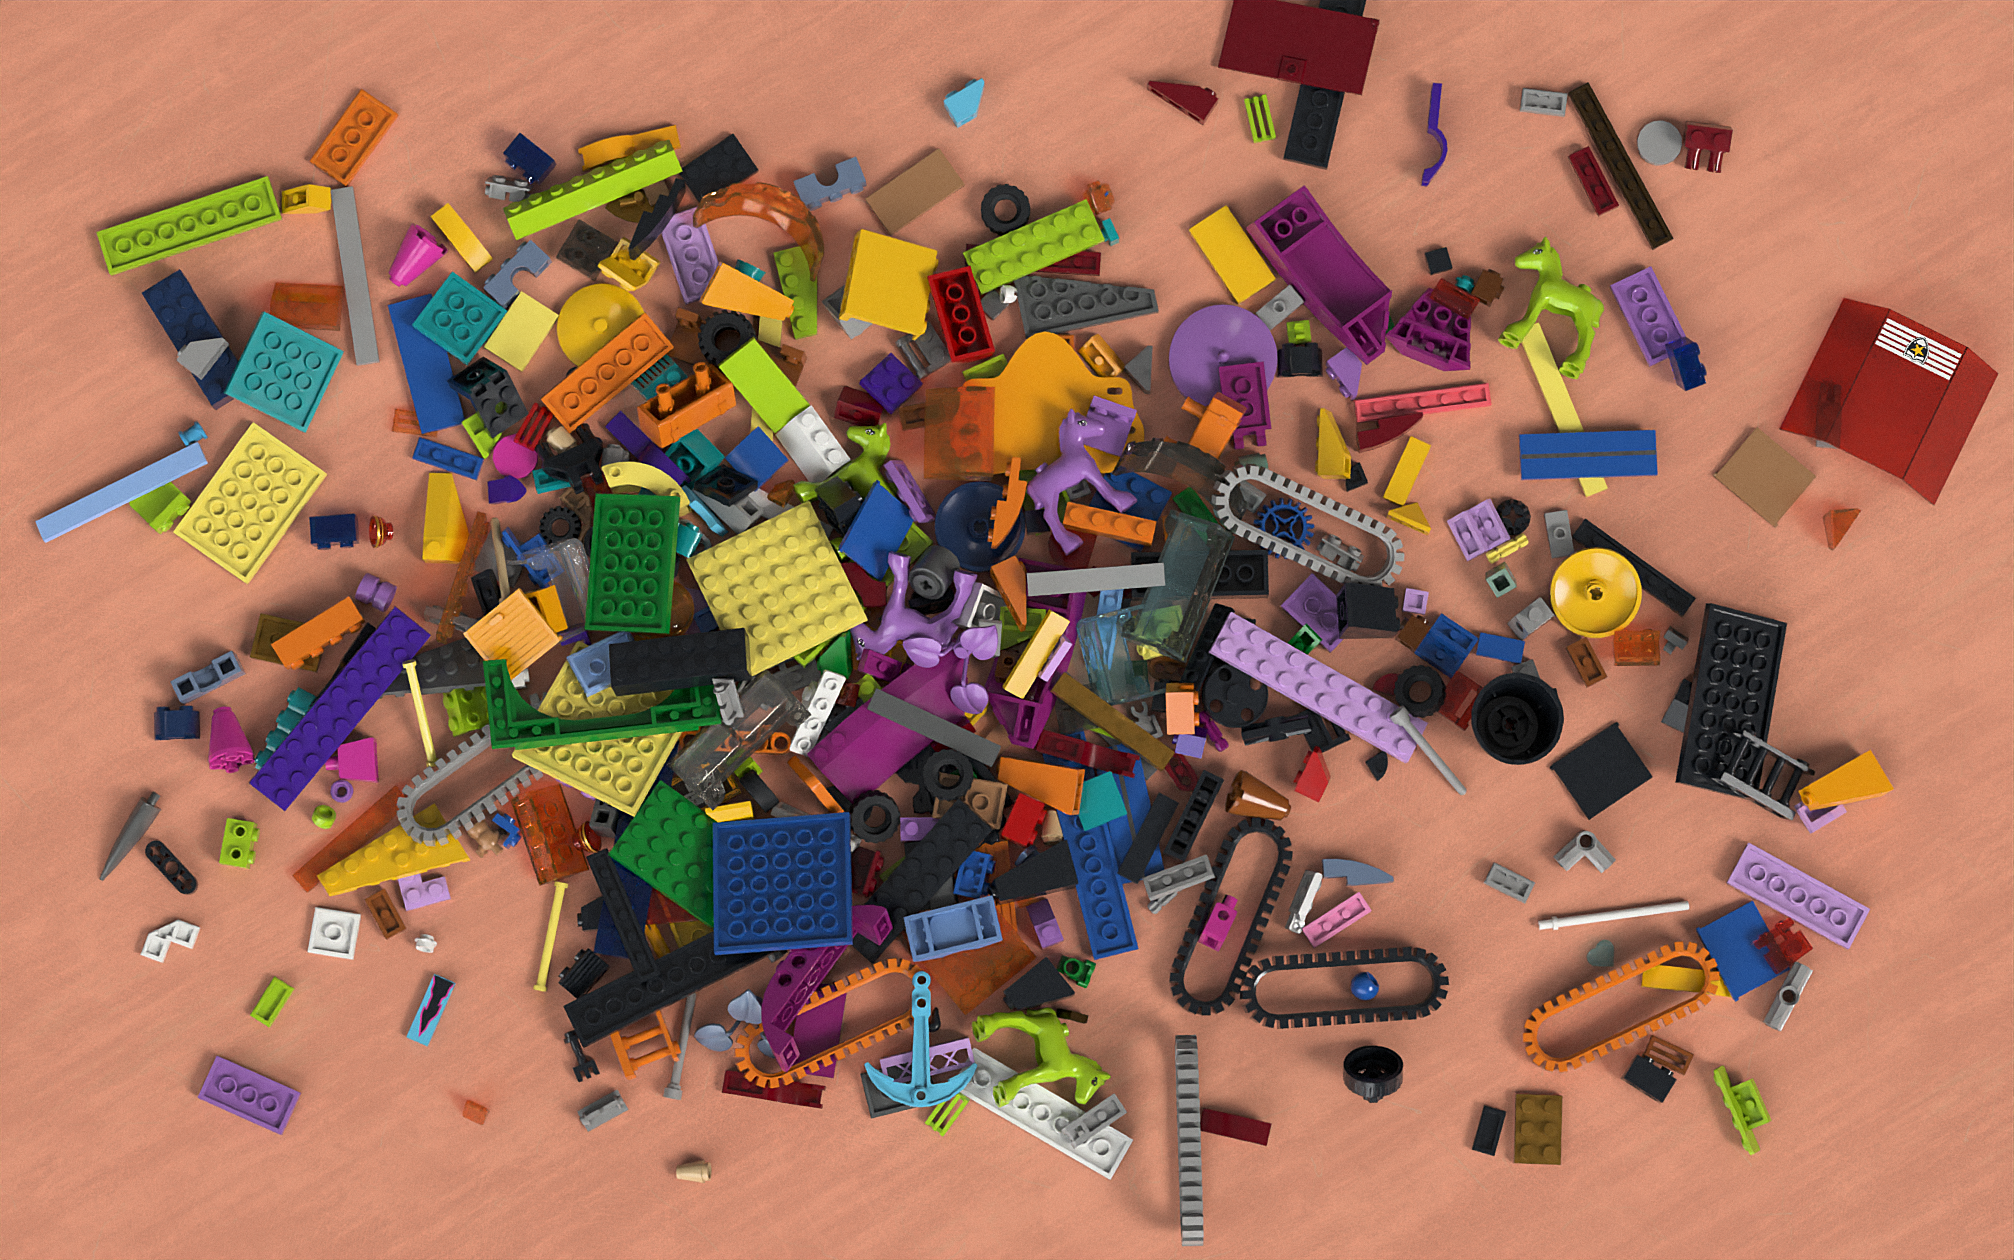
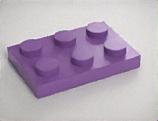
(909, 491)
(1317, 607)

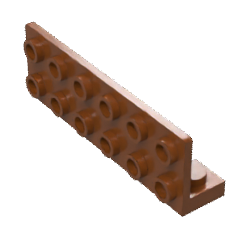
(687, 349)

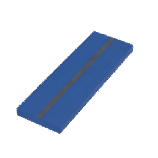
(1588, 455)
(1137, 804)

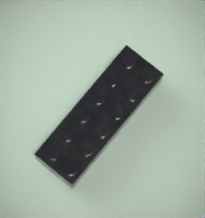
(1241, 577)
(679, 661)

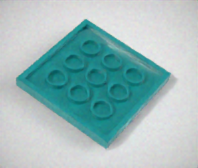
(283, 372)

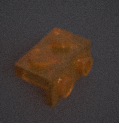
(1636, 648)

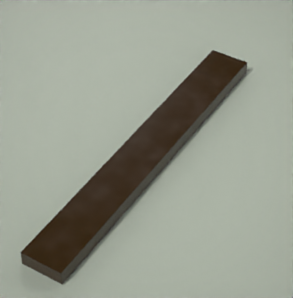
(1620, 166)

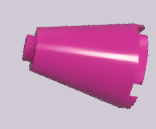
(415, 255)

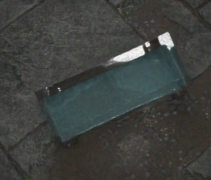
(1192, 567)

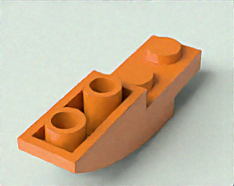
(1007, 511)

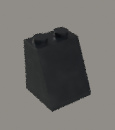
(1366, 612)
(1038, 987)

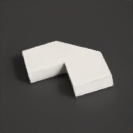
(160, 939)

